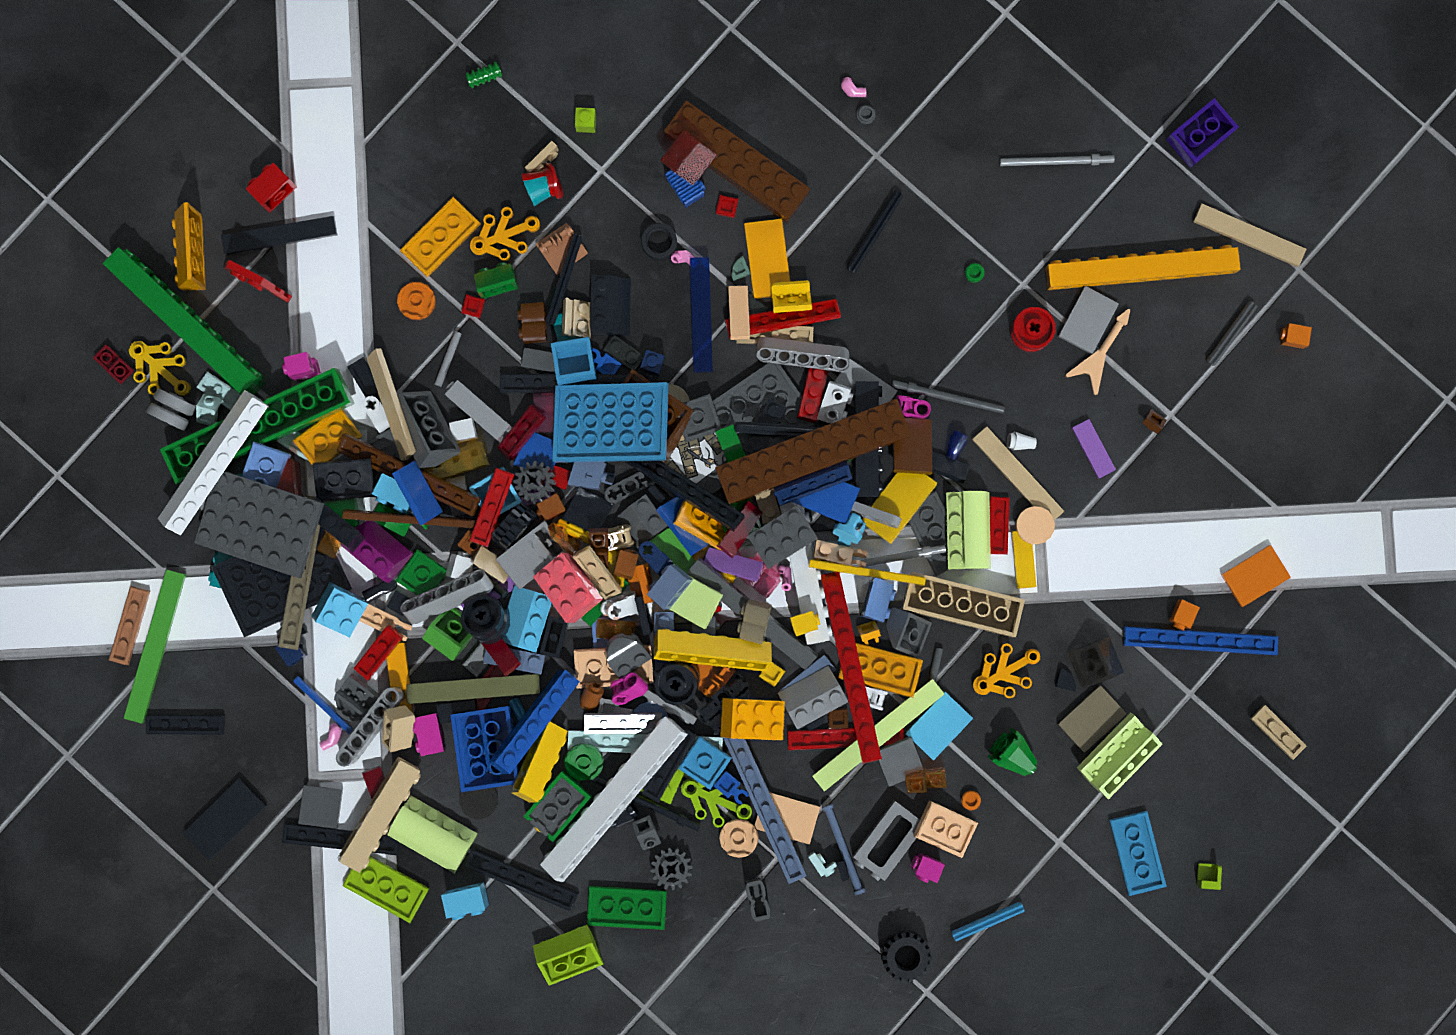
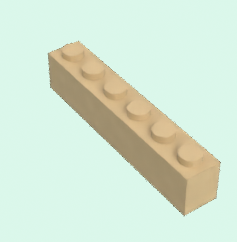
(379, 814)

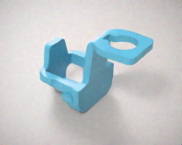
(847, 532)

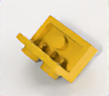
(791, 296)

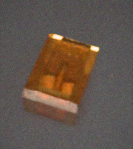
(609, 628)

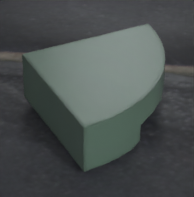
(740, 269)

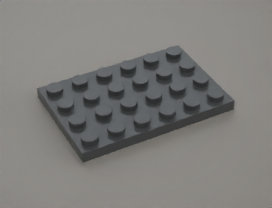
(259, 524)

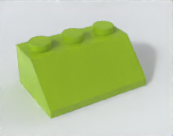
(567, 955)

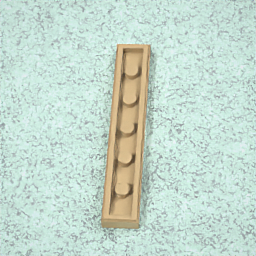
(1249, 235)
(391, 404)
(1015, 472)

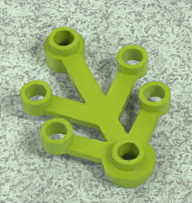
(712, 798)

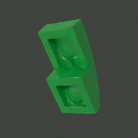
(730, 443)

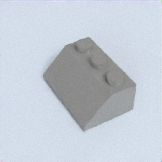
(812, 697)

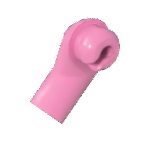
(851, 90)
(681, 256)

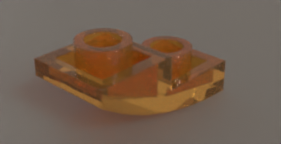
(928, 778)

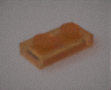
(561, 536)

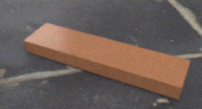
(129, 625)

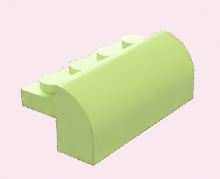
(968, 530)
(1119, 756)
(432, 834)

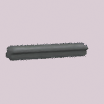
(1231, 333)

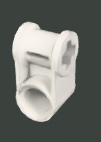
(377, 415)
(623, 606)
(872, 694)

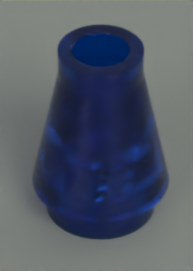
(956, 444)

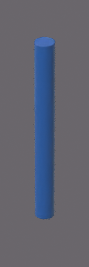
(323, 705)

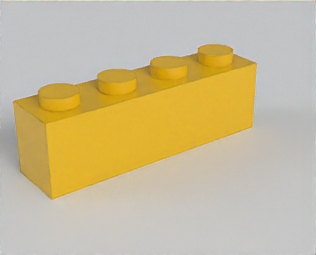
(539, 763)

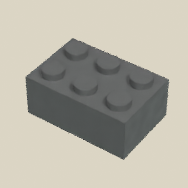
(782, 537)

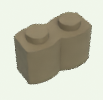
(755, 621)

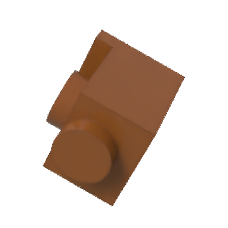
(465, 544)

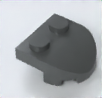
(625, 654)
(354, 699)

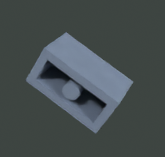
(669, 586)

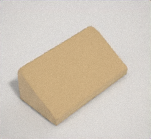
(487, 561)

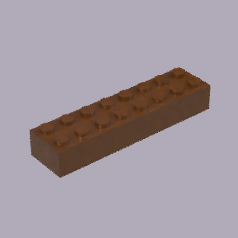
(741, 163)

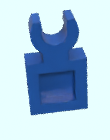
(606, 364)
(728, 786)

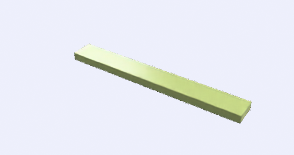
(884, 730)

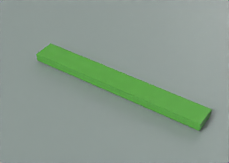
(155, 646)

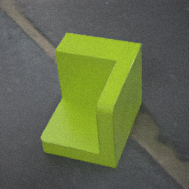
(1209, 876)

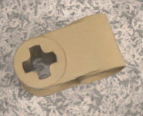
(617, 539)

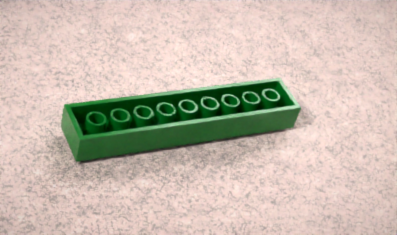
(181, 320)
(284, 415)

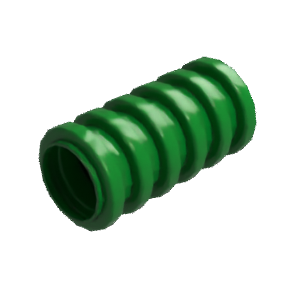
(483, 75)

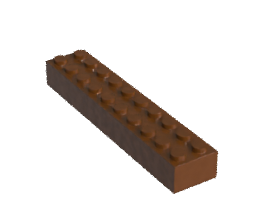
(813, 451)

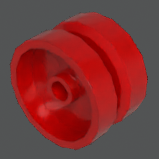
(1036, 340)

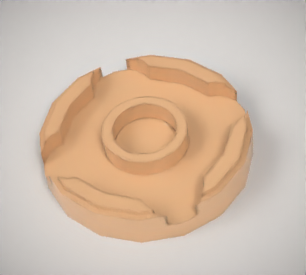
(1035, 525)
(739, 838)

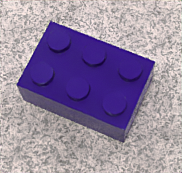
(1202, 133)

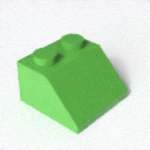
(448, 634)

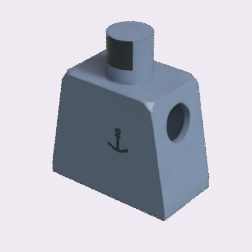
(590, 475)

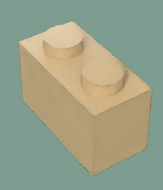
(398, 728)

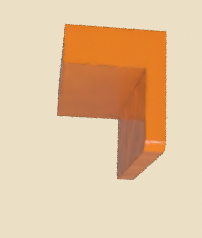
(641, 582)

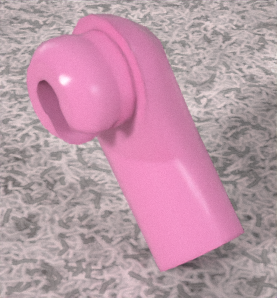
(787, 577)
(333, 737)

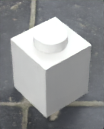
(463, 430)
(459, 565)

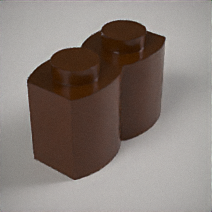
(533, 323)

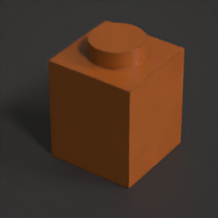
(550, 508)
(625, 564)

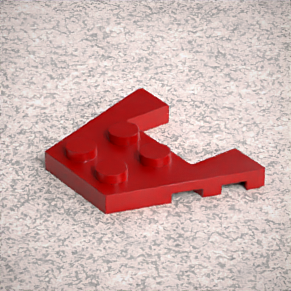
(255, 280)

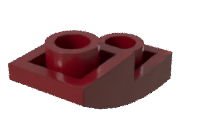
(113, 364)
(373, 779)

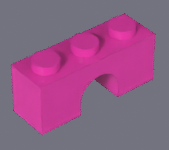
(301, 367)

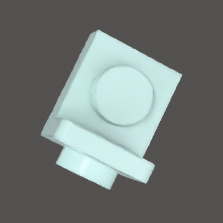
(207, 409)
(818, 862)

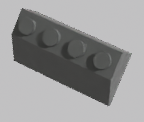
(427, 429)

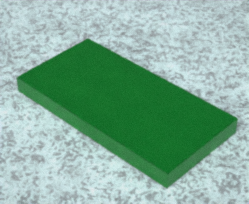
(626, 907)

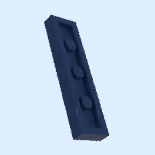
(812, 483)

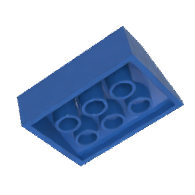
(476, 741)

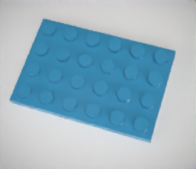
(610, 422)

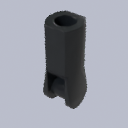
(379, 590)

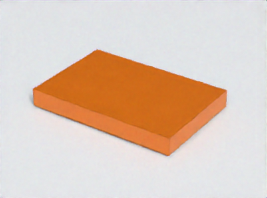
(1255, 576)

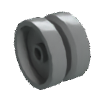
(170, 409)

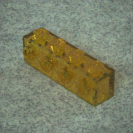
(470, 458)

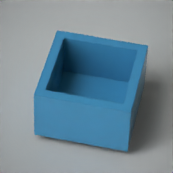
(573, 361)

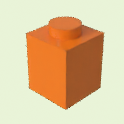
(1295, 335)
(1184, 615)

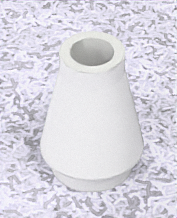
(1018, 441)

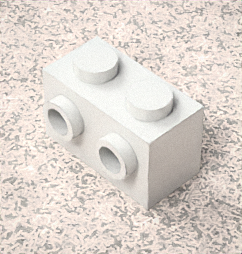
(835, 402)

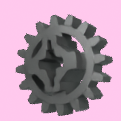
(541, 476)
(678, 874)

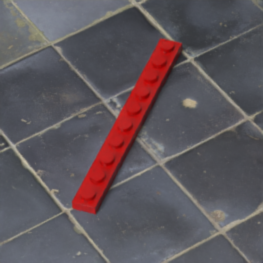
(851, 667)

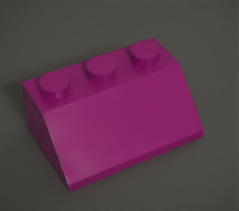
(380, 551)

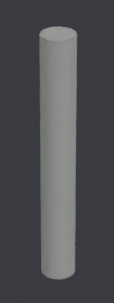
(447, 359)

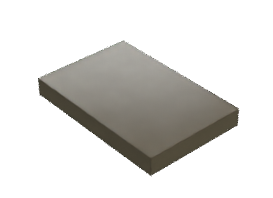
(1091, 718)

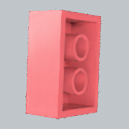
(568, 587)

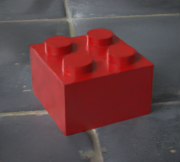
(270, 187)

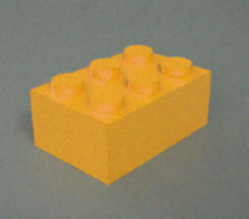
(752, 719)

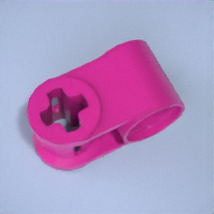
(911, 405)
(629, 687)

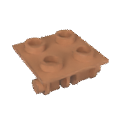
(556, 245)

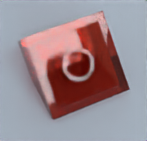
(688, 157)

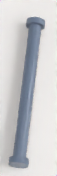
(843, 849)

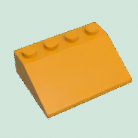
(189, 248)

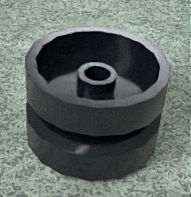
(485, 619)
(677, 691)

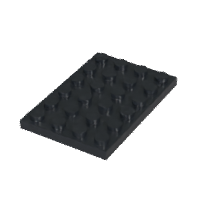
(260, 593)

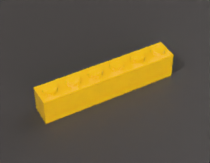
(711, 650)

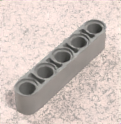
(790, 353)
(446, 596)
(361, 730)

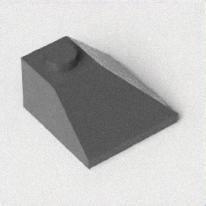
(907, 631)

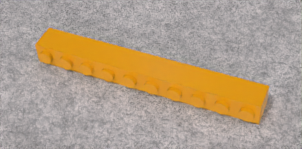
(1142, 268)

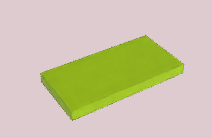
(387, 889)

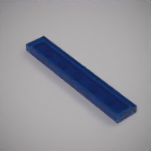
(701, 314)

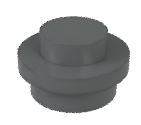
(865, 114)

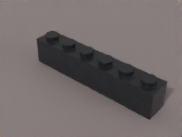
(868, 465)

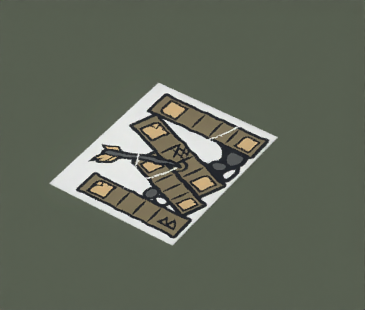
(692, 457)

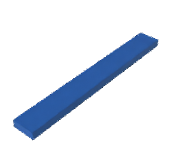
(1200, 640)

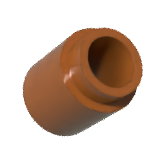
(591, 696)

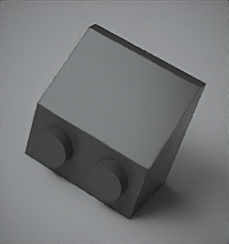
(643, 519)

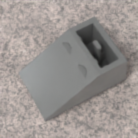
(529, 555)

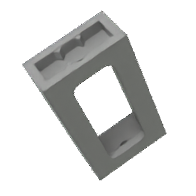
(477, 410)
(874, 835)

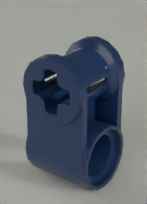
(657, 560)

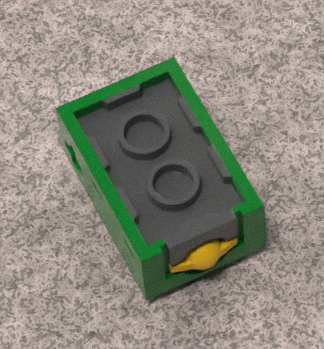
(557, 806)

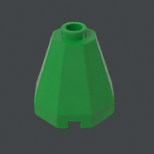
(1013, 753)

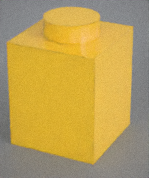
(805, 623)

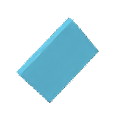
(939, 726)

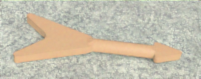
(1094, 364)

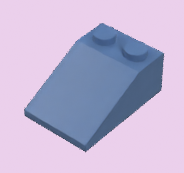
(877, 600)

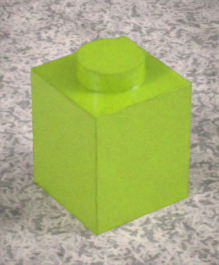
(585, 120)

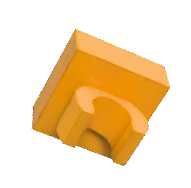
(869, 631)

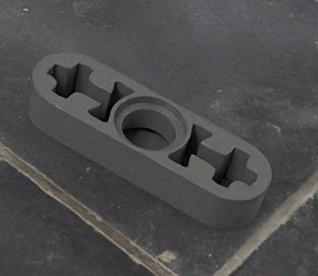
(632, 478)

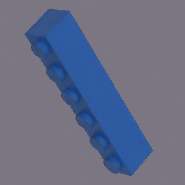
(534, 722)

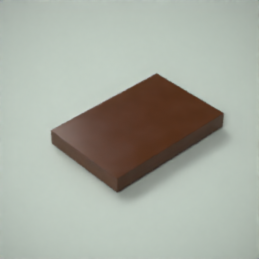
(915, 452)

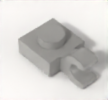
(608, 706)

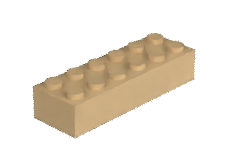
(964, 605)

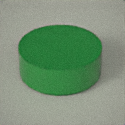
(974, 273)

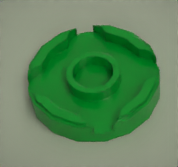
(583, 762)

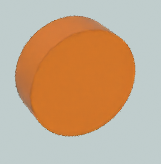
(970, 800)

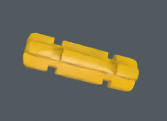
(574, 530)

